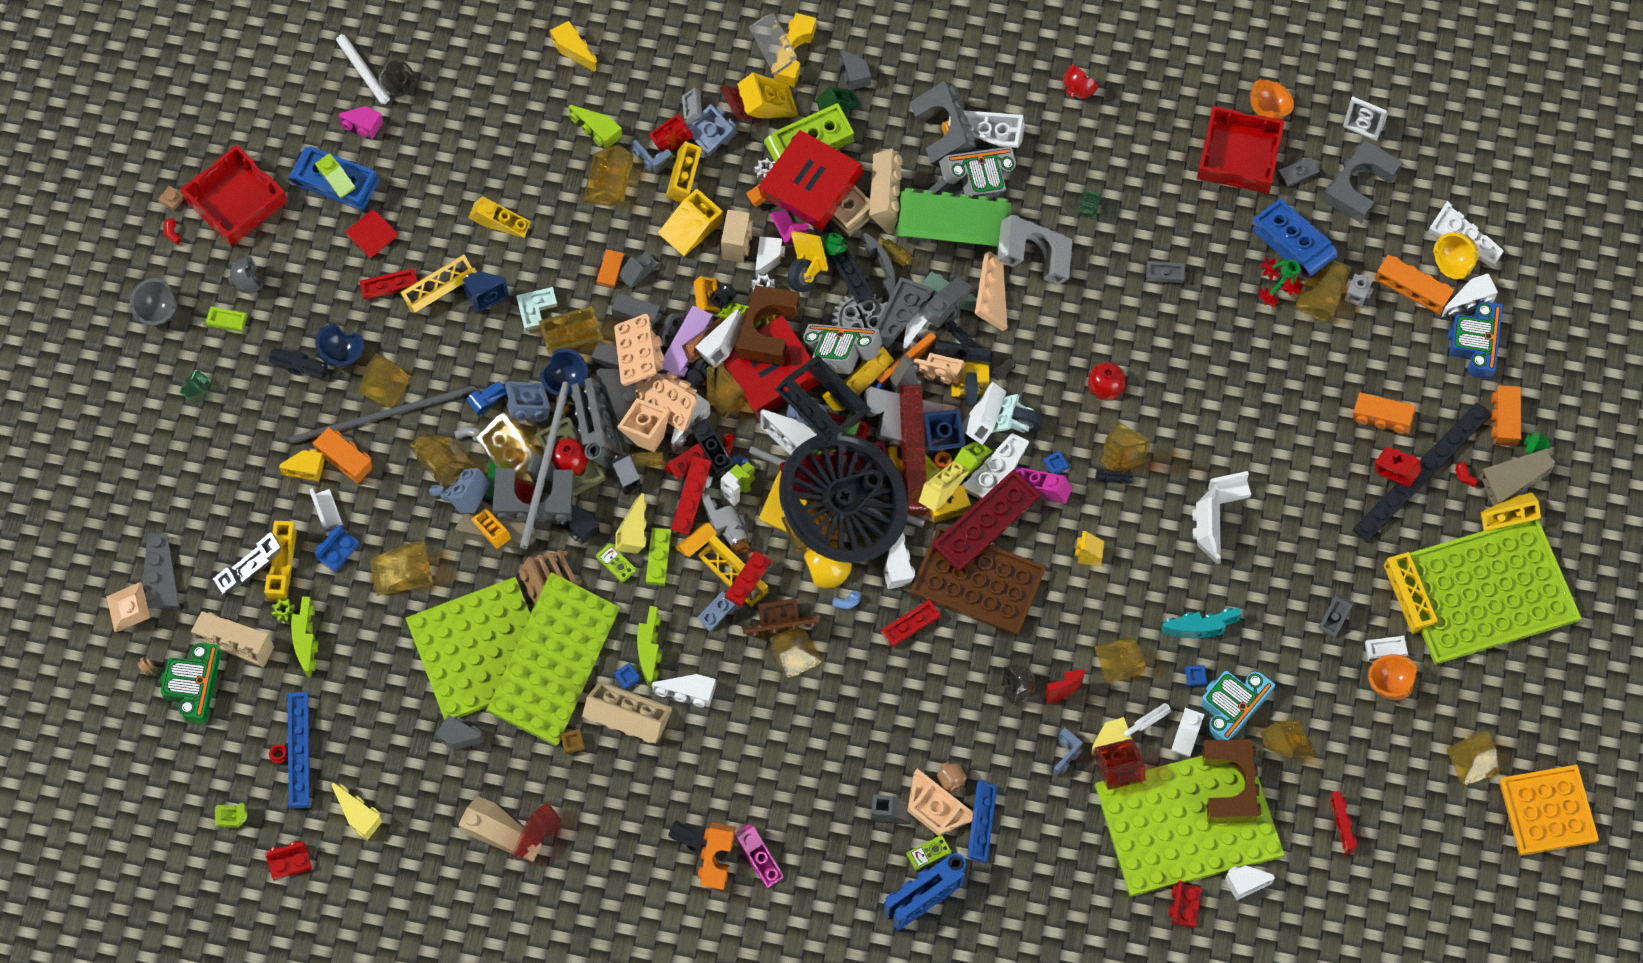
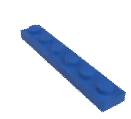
(298, 750)

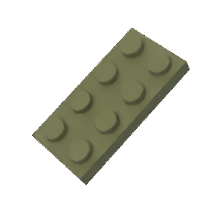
(591, 474)

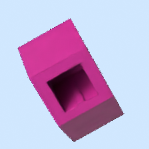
(362, 120)

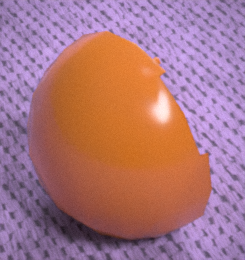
(1271, 99)
(1392, 676)

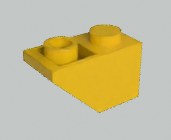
(1089, 549)

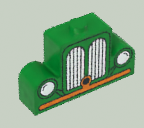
(192, 682)

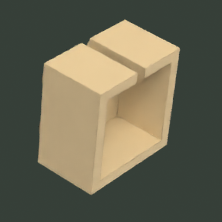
(736, 236)

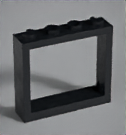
(811, 411)

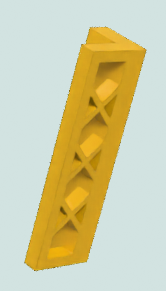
(439, 291)
(734, 563)
(1403, 595)

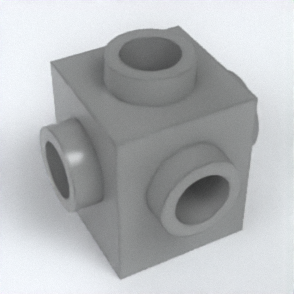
(1358, 289)

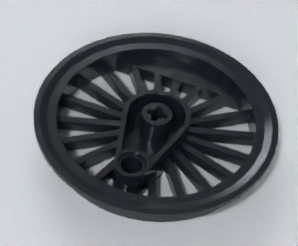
(853, 491)

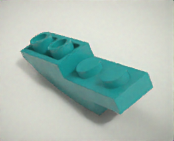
(1194, 626)

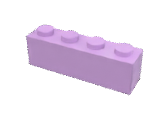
(675, 358)

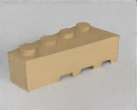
(233, 638)

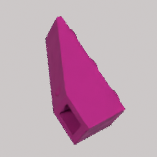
(1049, 485)
(758, 855)

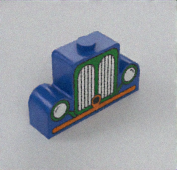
(1477, 339)

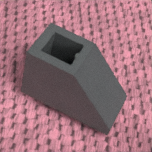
(855, 69)
(904, 374)
(457, 734)
(890, 809)

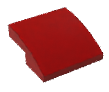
(371, 233)
(1059, 690)

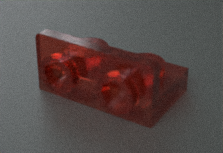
(735, 101)

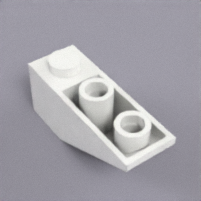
(1471, 295)
(915, 329)
(721, 340)
(700, 413)
(985, 413)
(897, 565)
(689, 688)

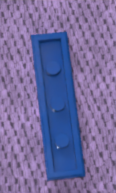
(982, 821)

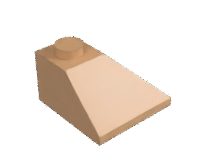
(645, 424)
(128, 607)

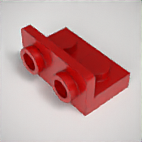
(671, 134)
(681, 464)
(288, 860)
(1185, 905)

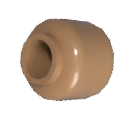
(951, 776)

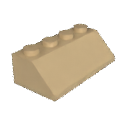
(885, 189)
(626, 712)

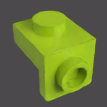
(230, 815)

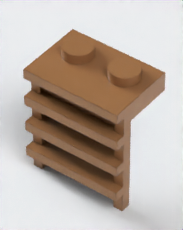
(535, 572)

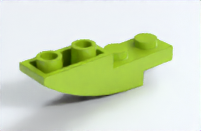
(302, 636)
(647, 648)

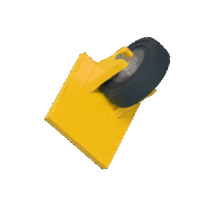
(809, 261)
(972, 383)

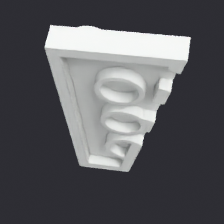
(1453, 221)
(997, 466)

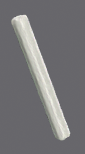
(362, 68)

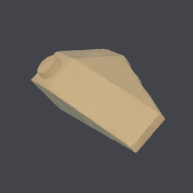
(492, 825)

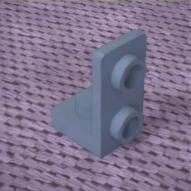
(660, 162)
(717, 611)
(1070, 742)

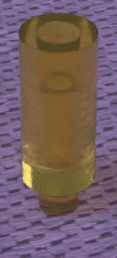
(895, 251)
(647, 458)

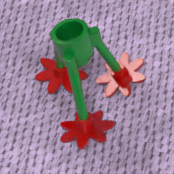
(1289, 271)

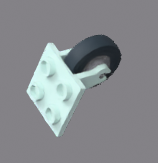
(1017, 416)

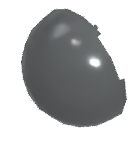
(153, 302)

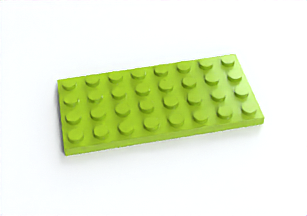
(553, 659)

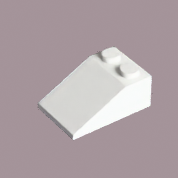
(1365, 118)
(785, 430)

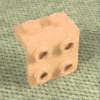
(941, 368)

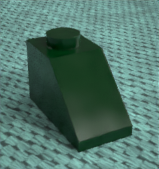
(832, 95)

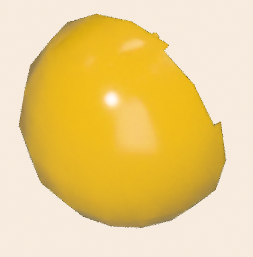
(1456, 254)
(826, 572)

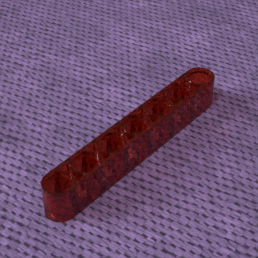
(913, 445)

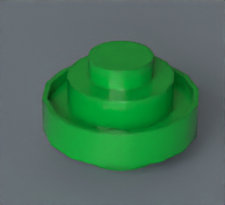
(834, 243)

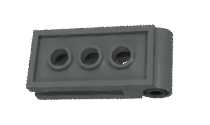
(596, 423)

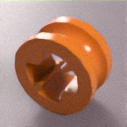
(944, 455)

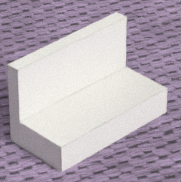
(1232, 487)
(326, 509)

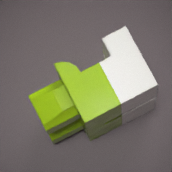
(736, 481)

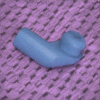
(847, 603)

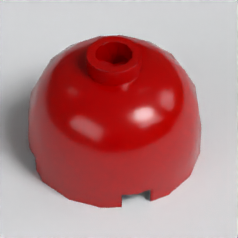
(1078, 83)
(1106, 381)
(569, 455)

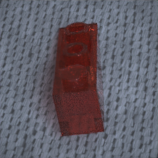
(538, 824)

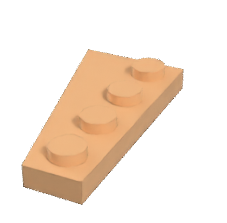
(991, 292)

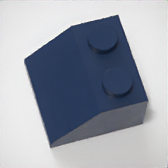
(484, 290)
(943, 431)

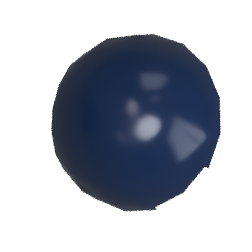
(338, 347)
(564, 366)

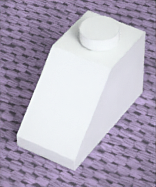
(769, 255)
(1187, 732)
(1247, 880)

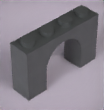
(959, 137)
(1365, 159)
(624, 308)
(555, 507)

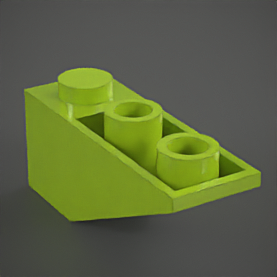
(599, 126)

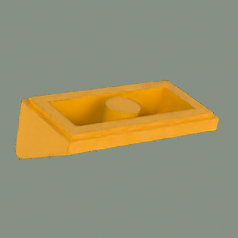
(703, 288)
(696, 540)

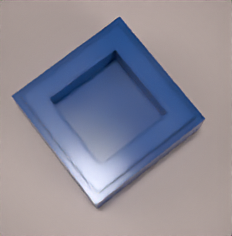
(1056, 463)
(627, 676)
(1195, 676)

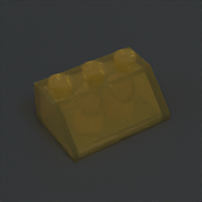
(608, 176)
(1323, 291)
(570, 329)
(507, 444)
(1124, 449)
(440, 458)

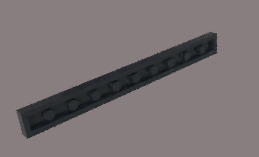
(1430, 464)

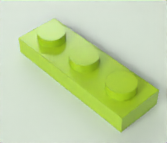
(658, 556)

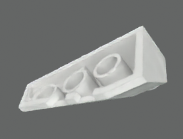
(996, 128)

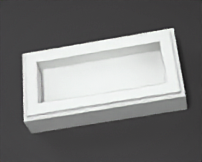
(1385, 646)

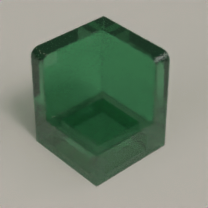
(1089, 204)
(195, 386)

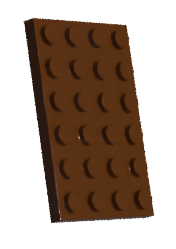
(990, 589)

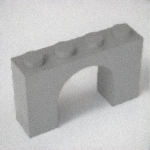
(1054, 246)

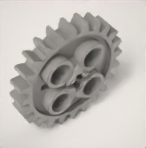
(849, 307)

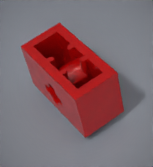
(1398, 466)

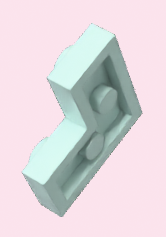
(531, 305)

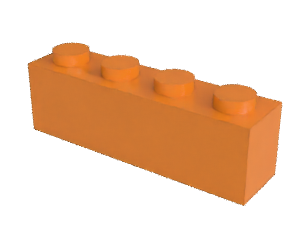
(1414, 284)

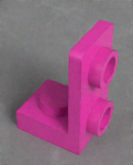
(785, 225)

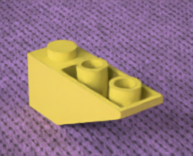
(942, 485)
(630, 534)
(360, 818)

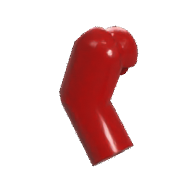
(168, 228)
(728, 443)
(1463, 474)

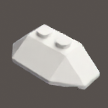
(1208, 524)

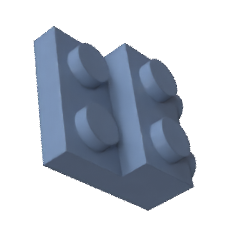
(712, 129)
(527, 401)

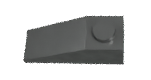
(946, 301)

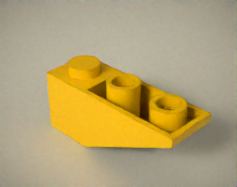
(569, 44)
(498, 218)

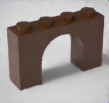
(766, 302)
(1240, 756)

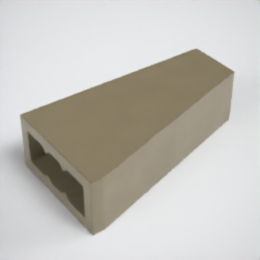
(1516, 475)
(467, 530)

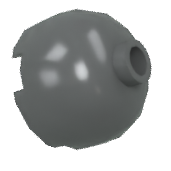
(244, 276)

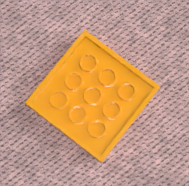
(1548, 810)

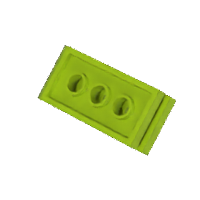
(816, 126)

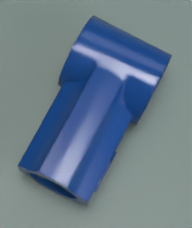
(483, 400)

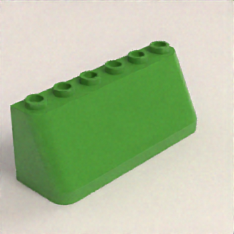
(951, 217)

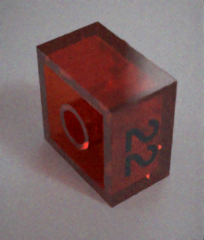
(1120, 764)

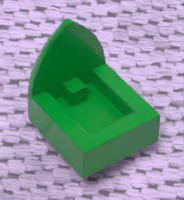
(1536, 441)

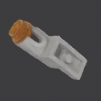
(727, 523)

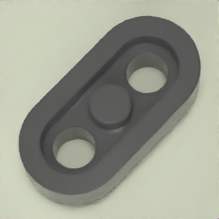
(668, 331)

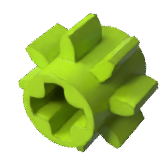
(281, 605)

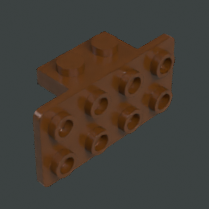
(779, 615)

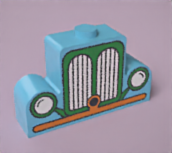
(1234, 702)

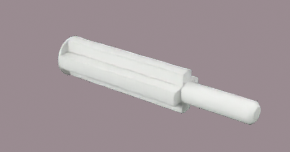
(1149, 719)

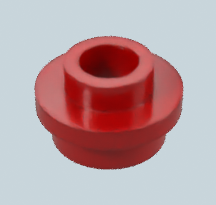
(274, 750)

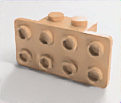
(638, 350)
(671, 394)

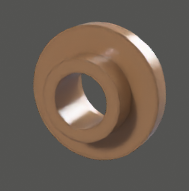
(146, 666)

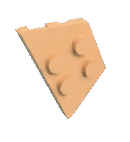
(936, 806)

